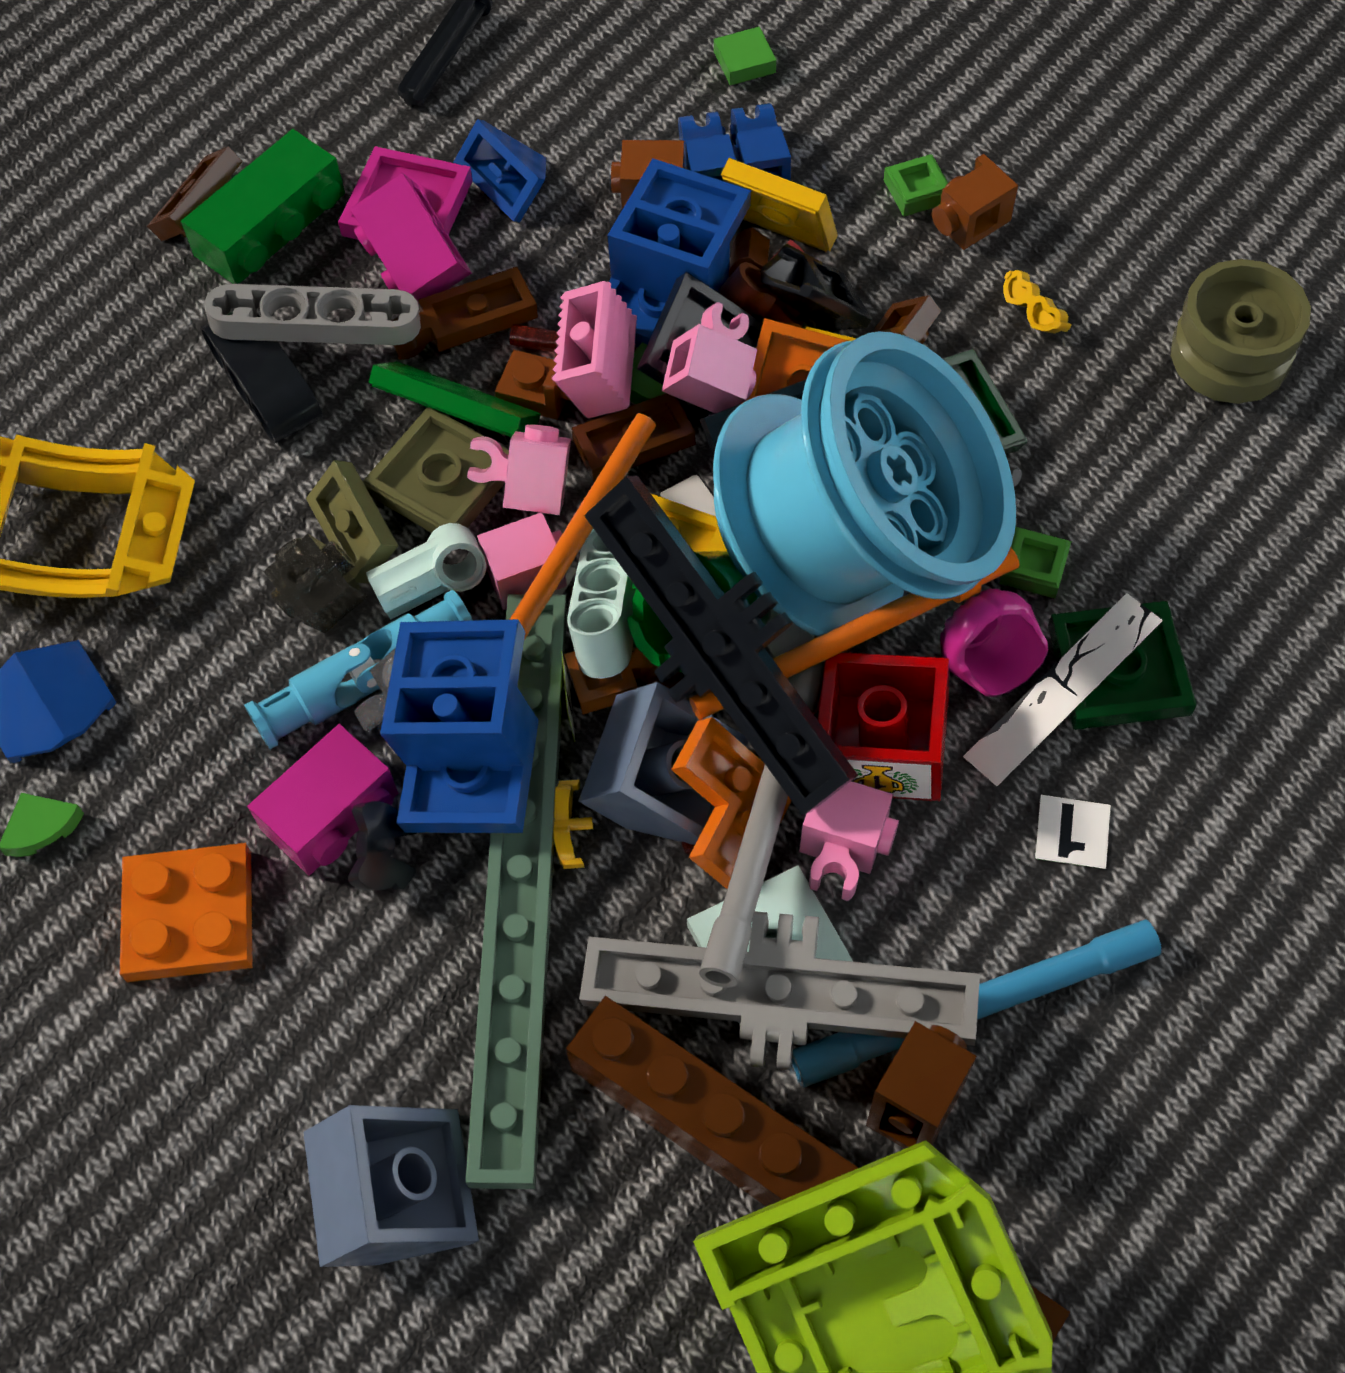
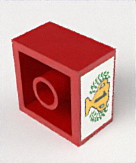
(889, 720)

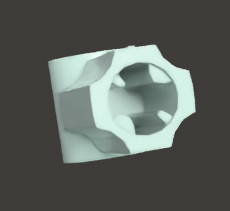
(423, 575)

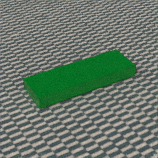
(452, 398)

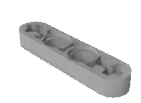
(314, 307)

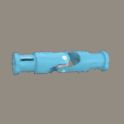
(319, 690)

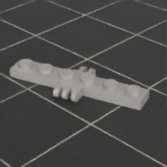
(781, 989)

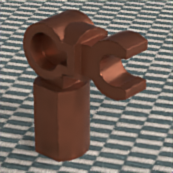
(744, 283)

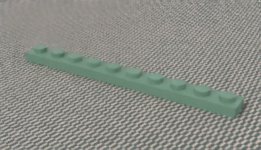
(517, 938)

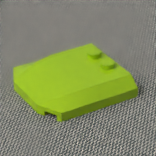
(880, 1276)

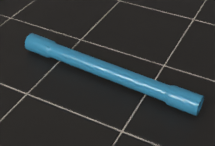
(1103, 955)

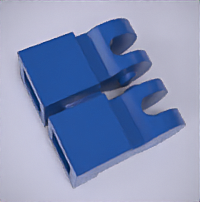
(756, 143)

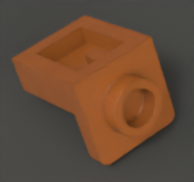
(530, 385)

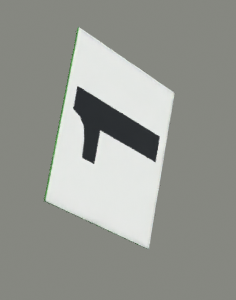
(1073, 831)

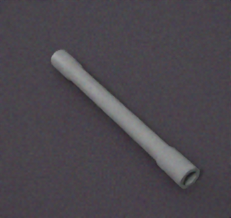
(732, 928)

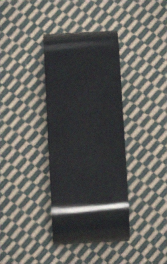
(266, 383)

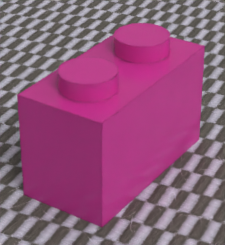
(408, 239)
(313, 801)

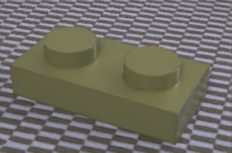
(351, 518)

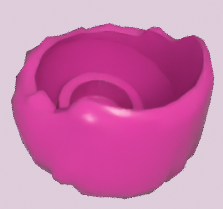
(993, 642)

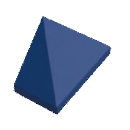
(503, 168)

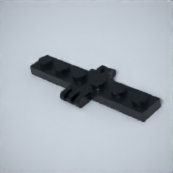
(721, 644)

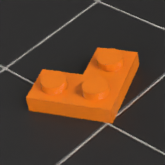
(728, 779)

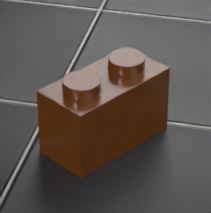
(920, 1086)

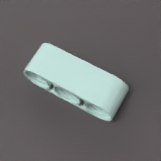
(600, 611)

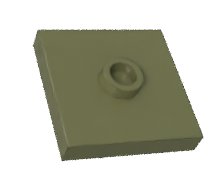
(428, 472)

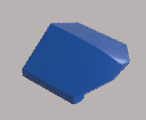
(48, 699)

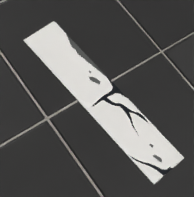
(1062, 689)

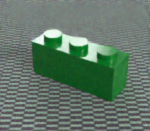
(264, 207)

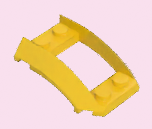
(150, 525)

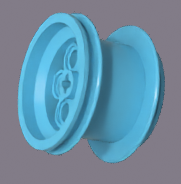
(864, 485)

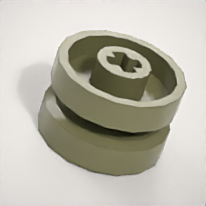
(1240, 330)

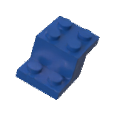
(668, 228)
(460, 726)

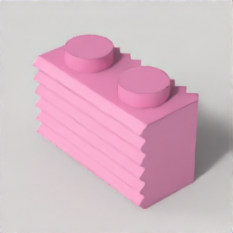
(595, 349)

